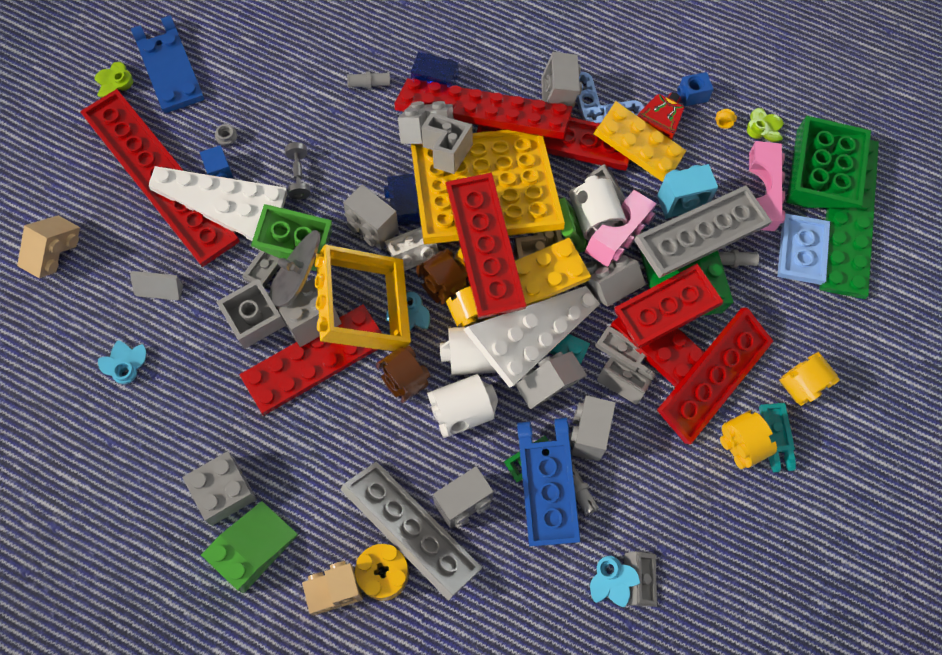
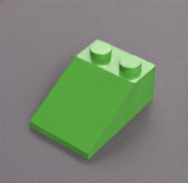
(283, 229)
(249, 546)

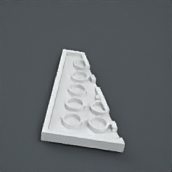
(220, 199)
(524, 337)

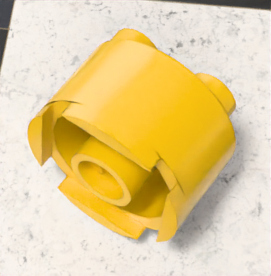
(464, 309)
(809, 378)
(748, 439)
(368, 566)

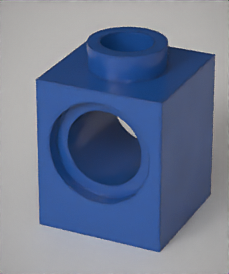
(695, 89)
(216, 162)

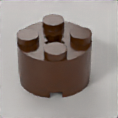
(442, 276)
(403, 373)

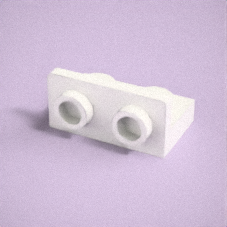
(411, 248)

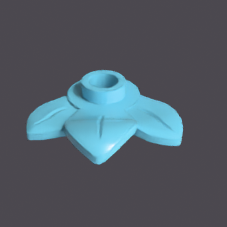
(417, 313)
(123, 359)
(613, 585)

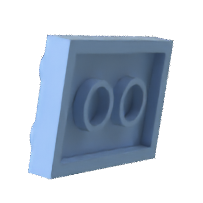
(804, 249)

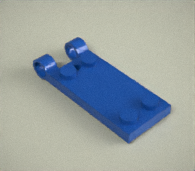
(168, 67)
(549, 487)

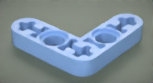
(595, 109)

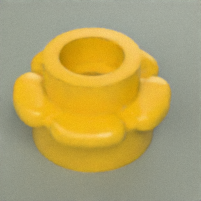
(725, 118)

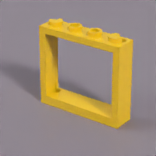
(396, 297)

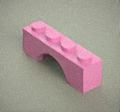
(767, 162)
(609, 242)

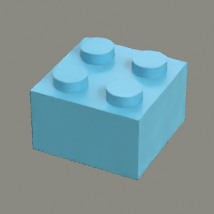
(686, 190)

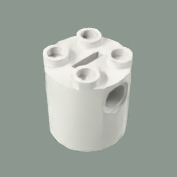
(596, 204)
(463, 354)
(463, 405)

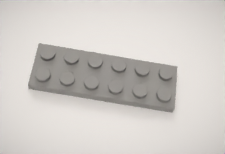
(702, 231)
(411, 530)

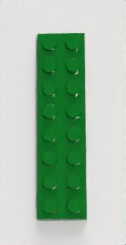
(852, 240)

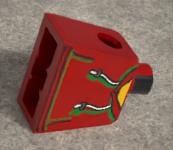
(663, 113)

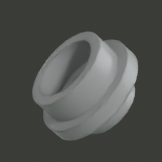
(223, 130)

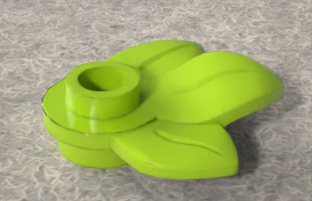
(114, 78)
(765, 125)

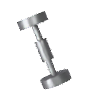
(297, 151)

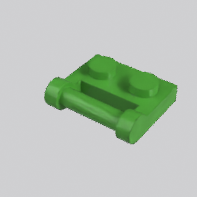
(572, 227)

